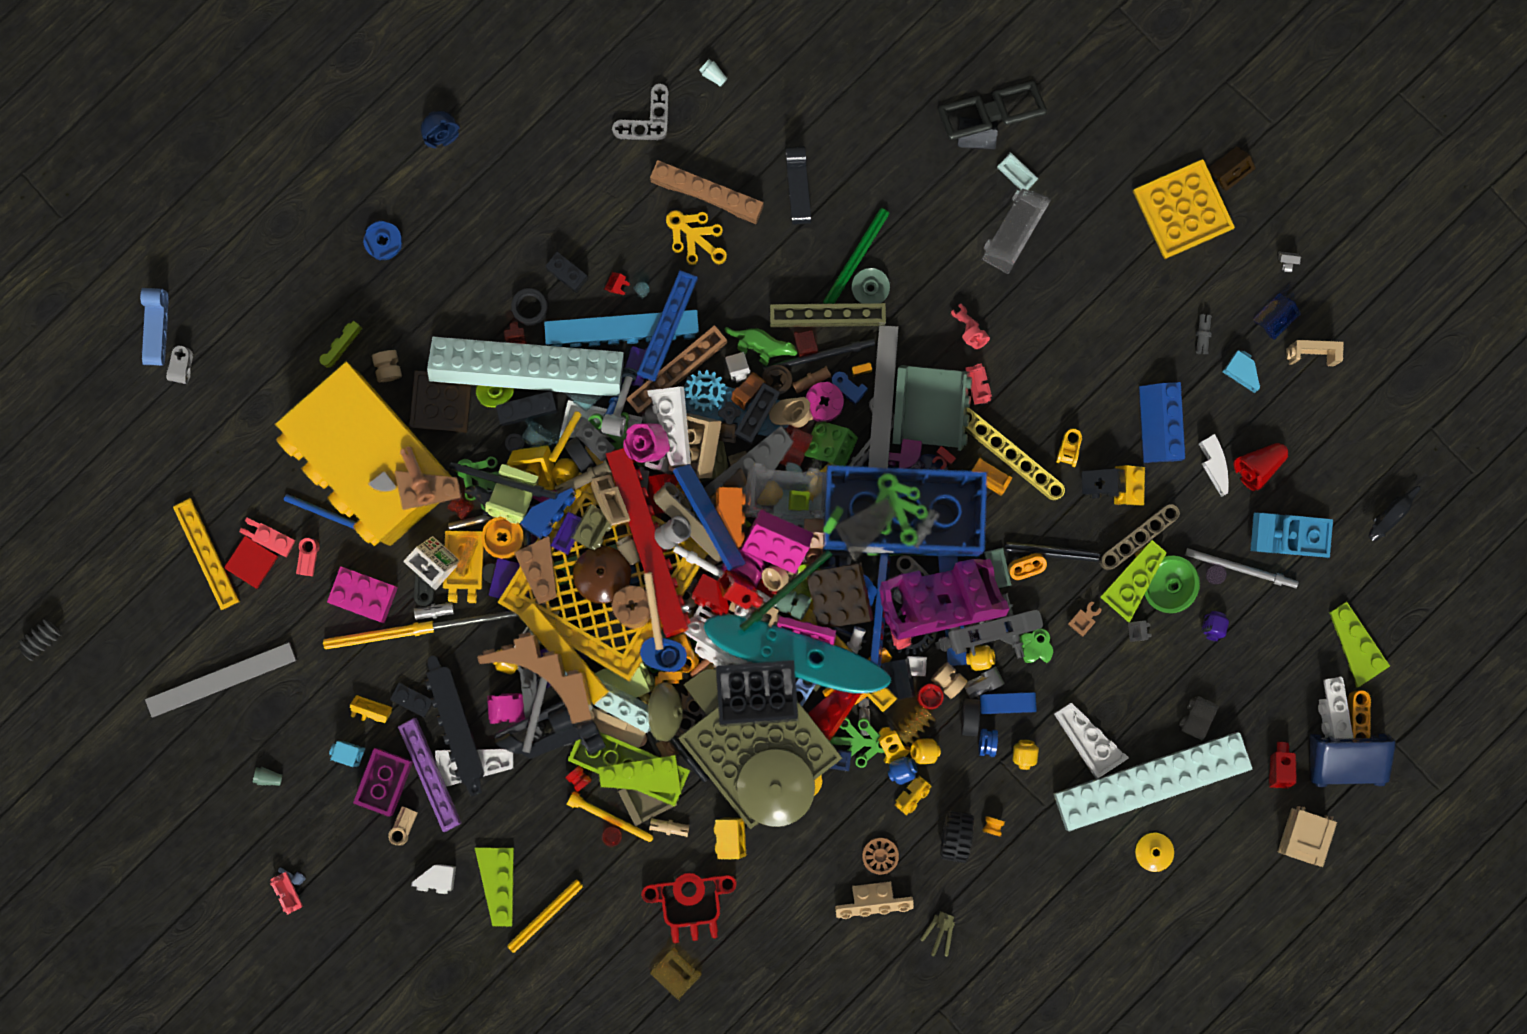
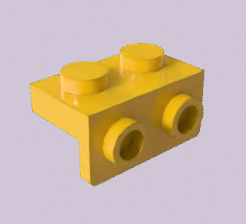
(1134, 486)

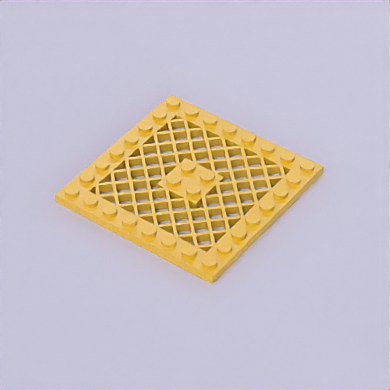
(623, 664)

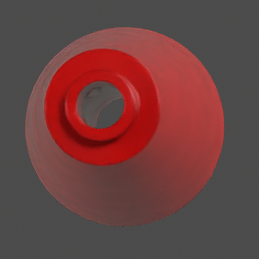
(1260, 465)

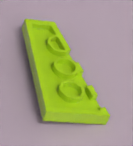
(1129, 588)
(1361, 651)
(644, 775)

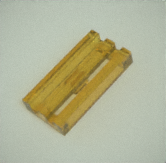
(466, 557)

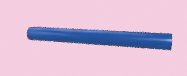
(320, 511)

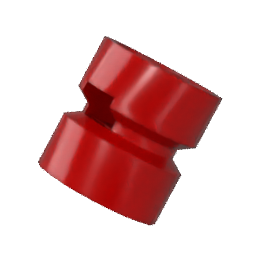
(930, 696)

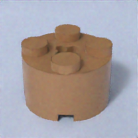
(622, 603)

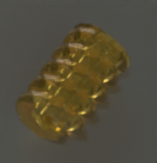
(914, 725)

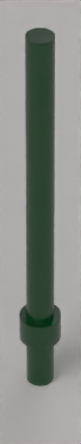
(757, 615)

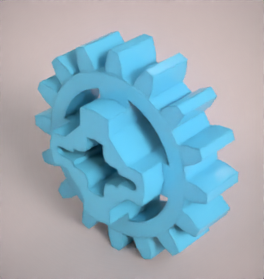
(710, 397)

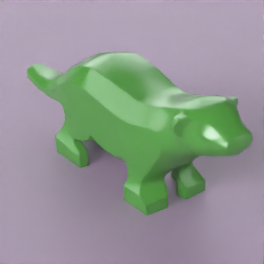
(761, 343)

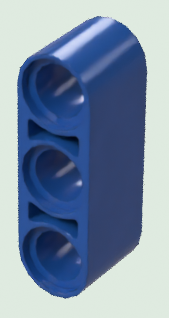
(1008, 703)

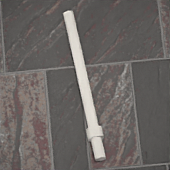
(692, 557)

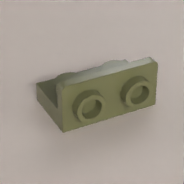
(591, 528)

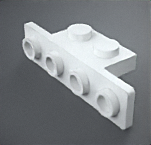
(707, 649)
(1335, 710)

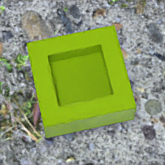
(798, 500)

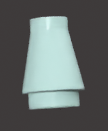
(712, 72)

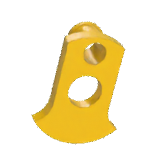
(889, 738)

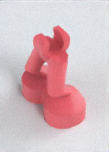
(973, 335)

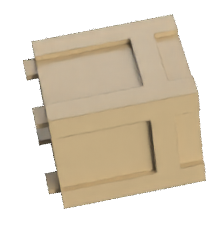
(1307, 836)

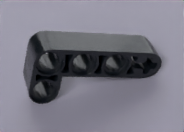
(798, 185)

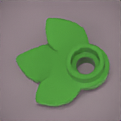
(1034, 649)

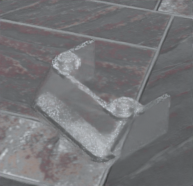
(1015, 229)

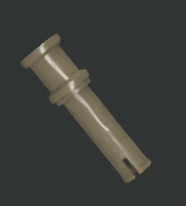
(585, 478)

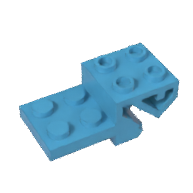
(1291, 535)

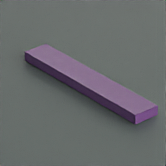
(429, 775)

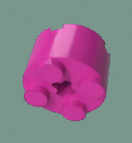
(826, 391)
(646, 442)
(506, 707)

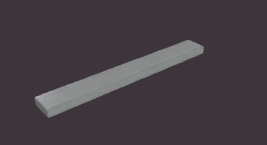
(883, 397)
(221, 680)

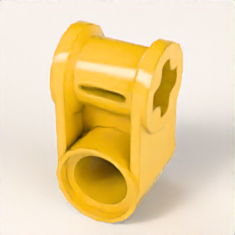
(1069, 449)

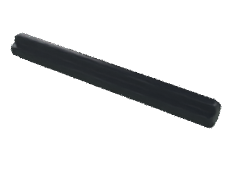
(1050, 551)

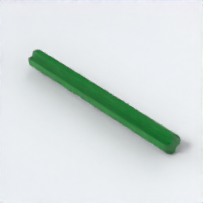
(856, 257)

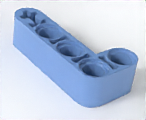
(155, 325)

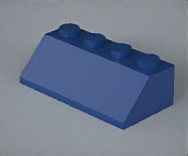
(1162, 422)

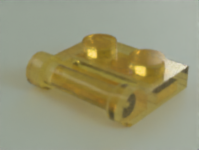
(671, 978)

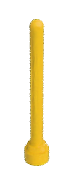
(576, 801)

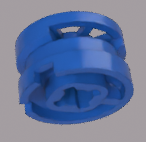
(988, 742)

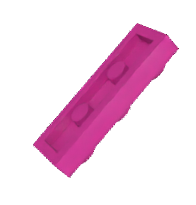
(816, 632)

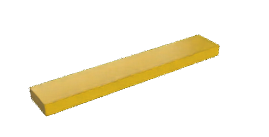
(206, 554)
(554, 641)

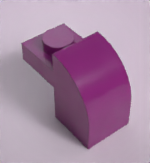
(909, 454)

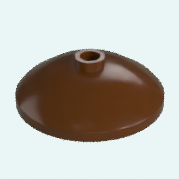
(601, 587)

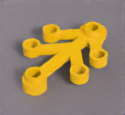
(693, 235)

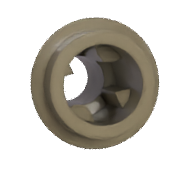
(629, 550)

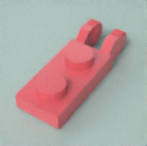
(269, 538)

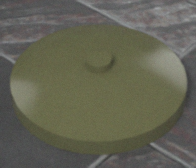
(775, 787)

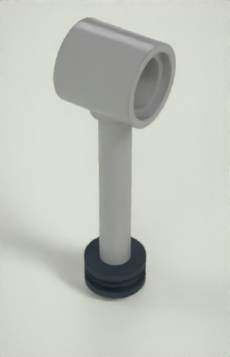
(614, 423)

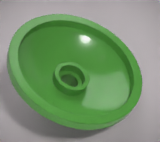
(1161, 589)

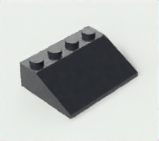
(757, 693)

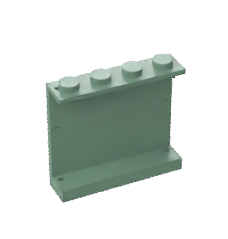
(932, 406)

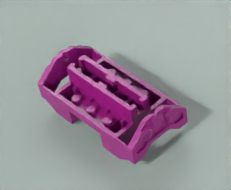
(925, 599)

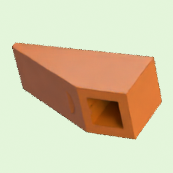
(729, 507)

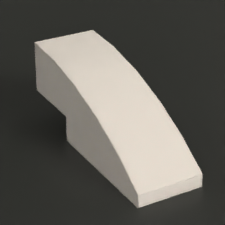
(1216, 464)

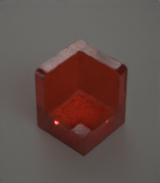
(805, 343)

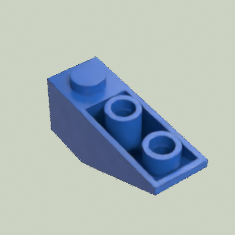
(543, 516)

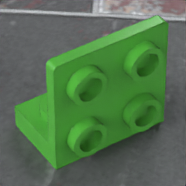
(831, 443)

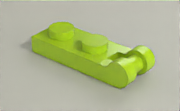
(340, 344)

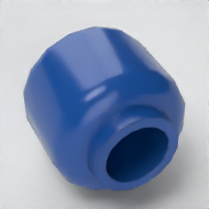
(902, 770)

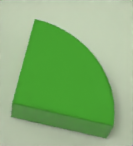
(833, 520)

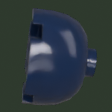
(439, 128)

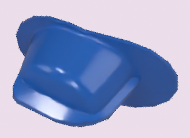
(668, 659)

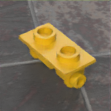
(919, 789)

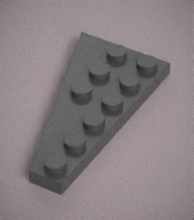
(768, 452)

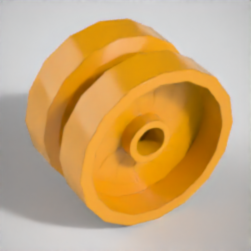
(492, 536)

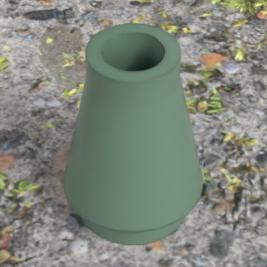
(266, 777)

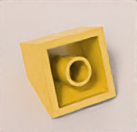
(535, 462)

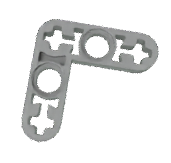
(654, 120)

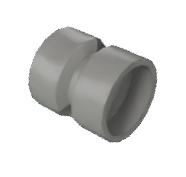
(672, 532)

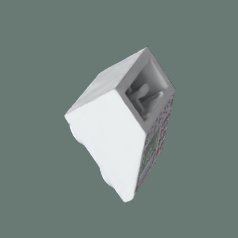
(432, 562)

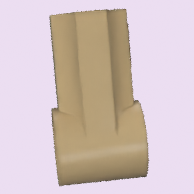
(404, 824)

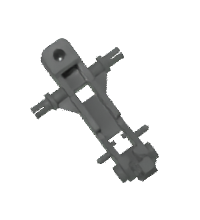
(993, 630)
(530, 683)

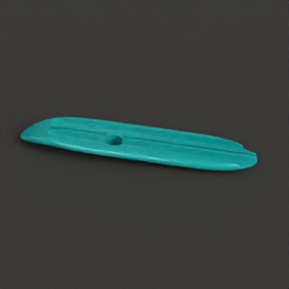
(760, 644)

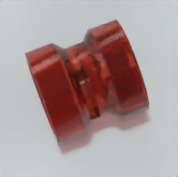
(461, 507)
(612, 836)

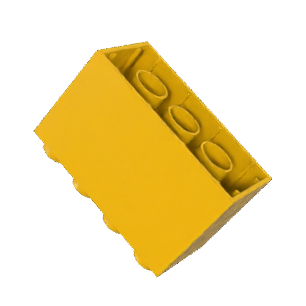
(348, 443)

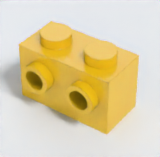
(730, 838)

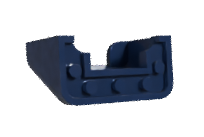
(1351, 760)

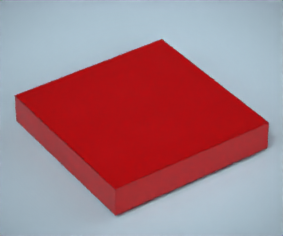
(251, 562)

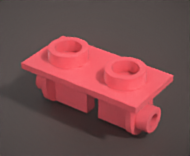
(980, 392)
(288, 897)

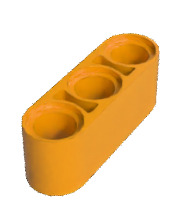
(1363, 709)

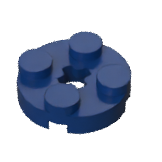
(380, 251)

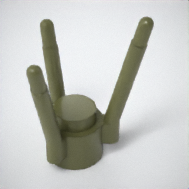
(944, 922)

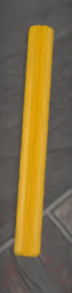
(544, 916)

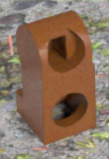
(747, 391)

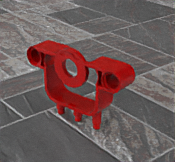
(681, 898)

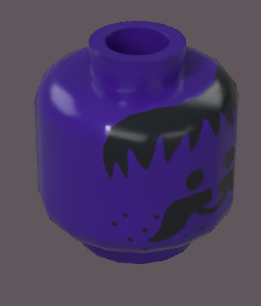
(1215, 625)

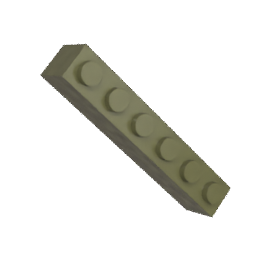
(827, 315)

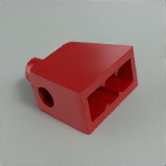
(738, 590)
(1282, 775)

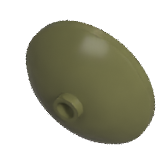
(664, 711)

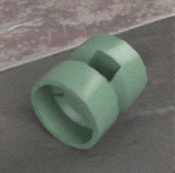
(787, 604)

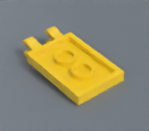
(455, 542)

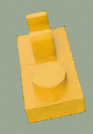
(371, 709)

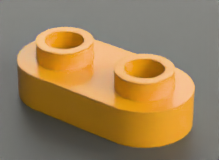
(1027, 567)

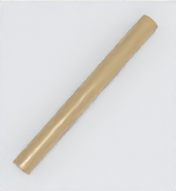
(653, 610)

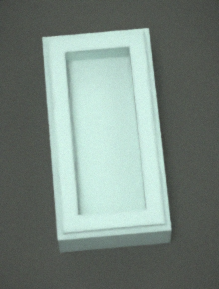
(1017, 172)

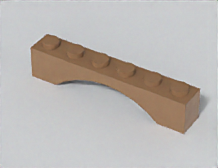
(718, 195)

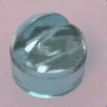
(642, 289)

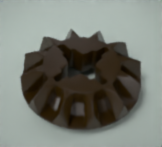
(785, 378)

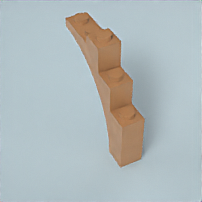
(527, 654)

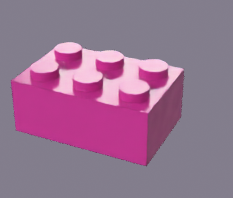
(777, 541)
(362, 594)

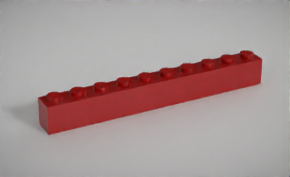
(650, 553)

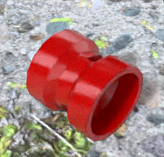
(578, 778)

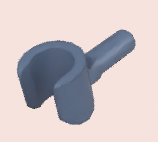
(296, 879)

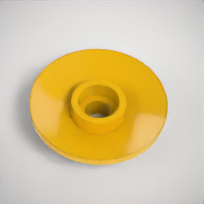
(1145, 848)

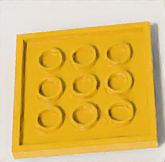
(1183, 209)

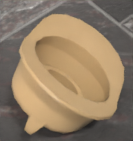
(791, 412)

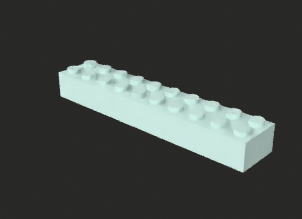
(525, 366)
(1152, 781)

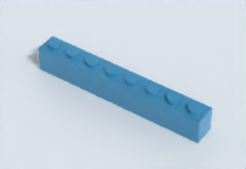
(614, 329)

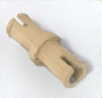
(669, 827)

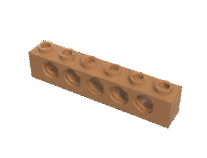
(679, 368)

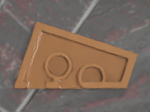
(443, 488)
(538, 569)

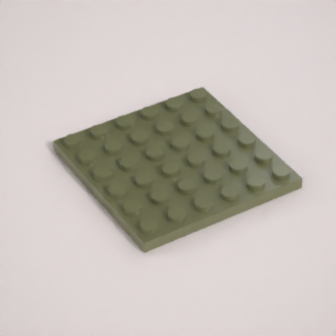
(726, 749)

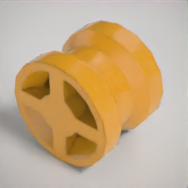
(993, 826)

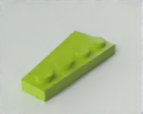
(498, 879)

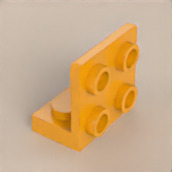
(671, 677)

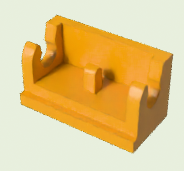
(996, 479)

